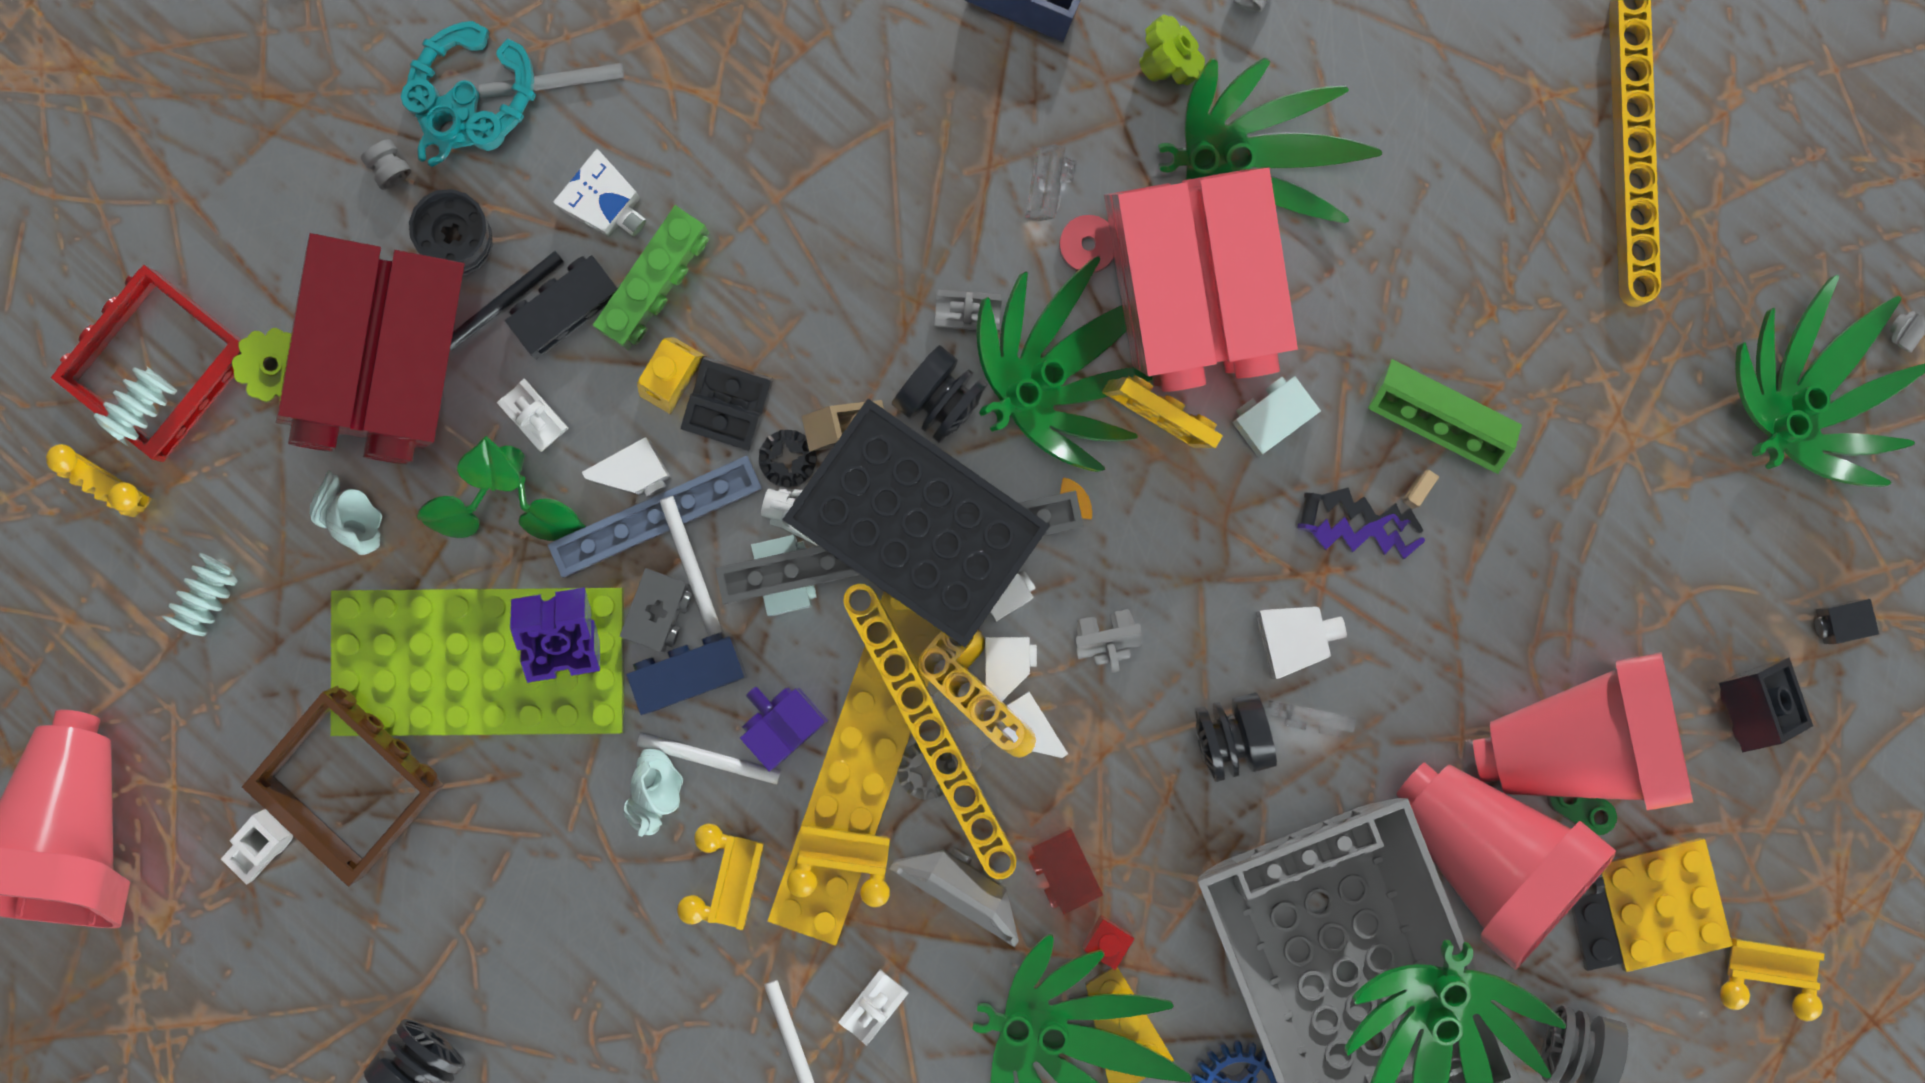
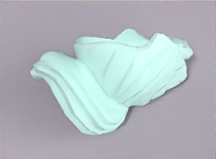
(346, 515)
(653, 792)

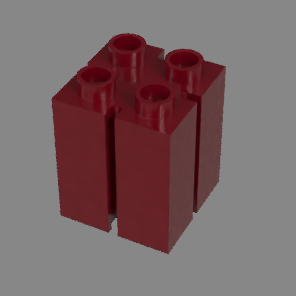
(368, 348)

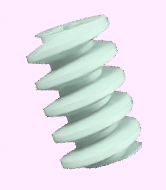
(134, 404)
(202, 596)

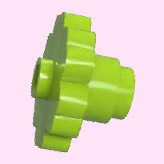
(1171, 52)
(249, 364)

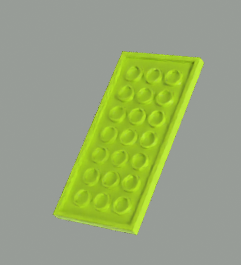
(453, 668)

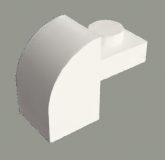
(256, 845)

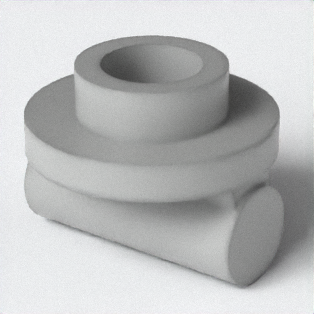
(1908, 330)

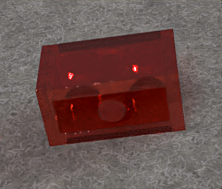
(1065, 870)

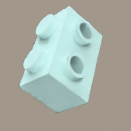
(1276, 415)

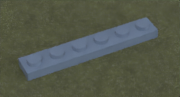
(648, 520)

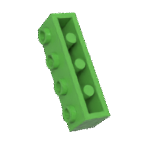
(651, 278)
(1445, 416)

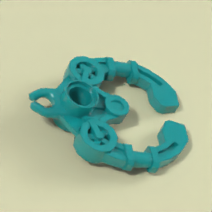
(460, 103)

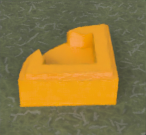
(1084, 502)

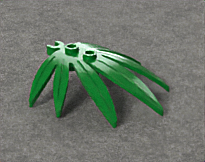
(1226, 148)
(1032, 384)
(1799, 411)
(1444, 1011)
(1040, 1031)

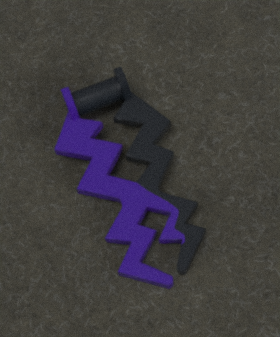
(1327, 536)

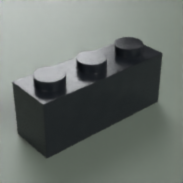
(561, 306)

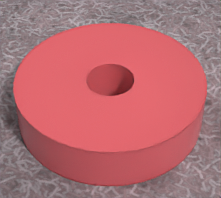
(1084, 228)

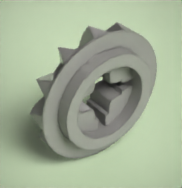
(913, 782)

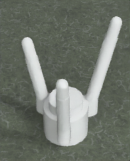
(777, 505)

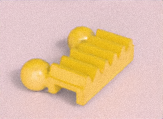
(96, 480)
(845, 852)
(734, 881)
(1773, 965)

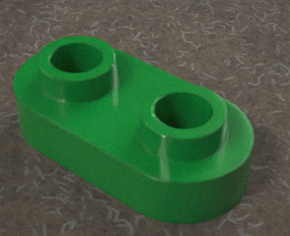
(1583, 810)

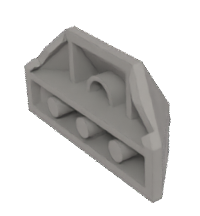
(961, 887)

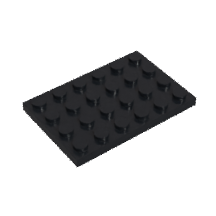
(916, 522)

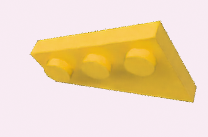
(1134, 1028)

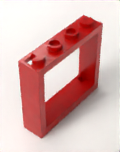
(98, 336)

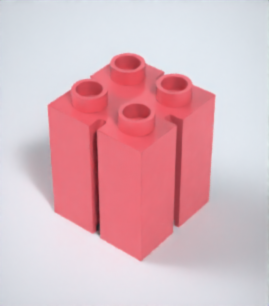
(1202, 277)

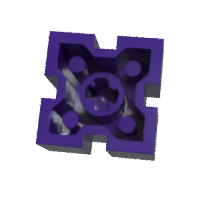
(555, 634)
(780, 725)

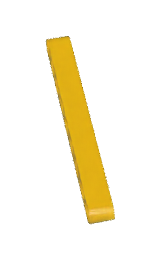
(1627, 161)
(931, 749)

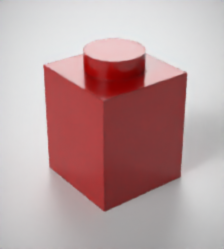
(1109, 938)

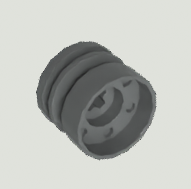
(1584, 1049)

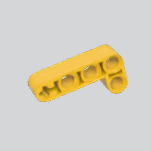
(979, 697)

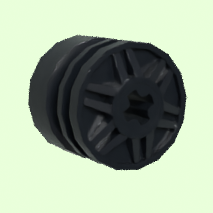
(444, 214)
(939, 394)
(1235, 737)
(416, 1058)

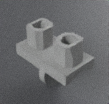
(961, 308)
(1111, 644)

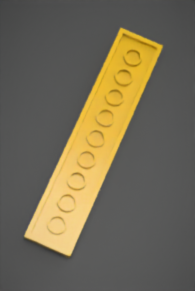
(855, 775)

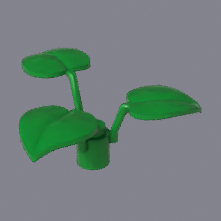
(498, 469)

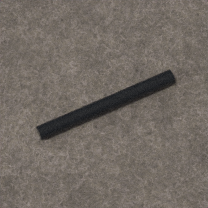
(505, 299)

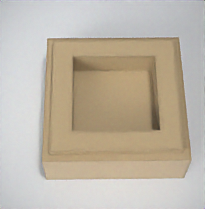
(1420, 489)

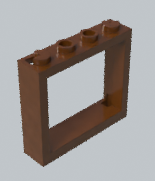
(307, 826)

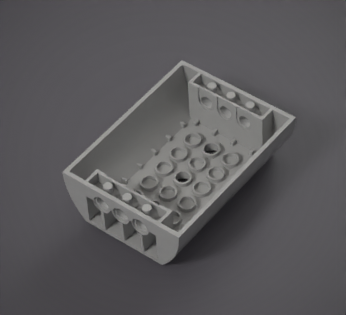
(1379, 916)

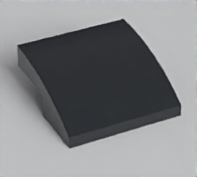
(726, 403)

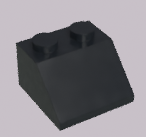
(1765, 705)

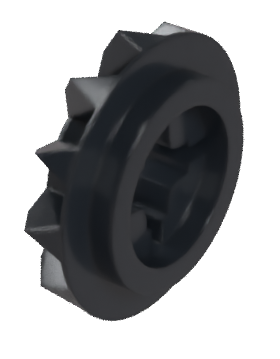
(777, 472)

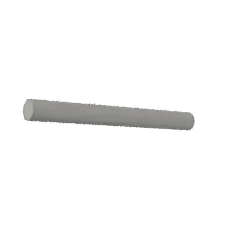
(556, 80)

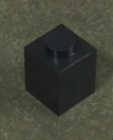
(1846, 621)

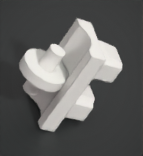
(532, 415)
(873, 1007)

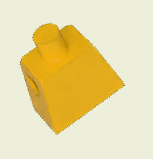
(668, 373)

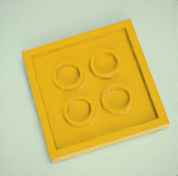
(1163, 412)
(1665, 905)

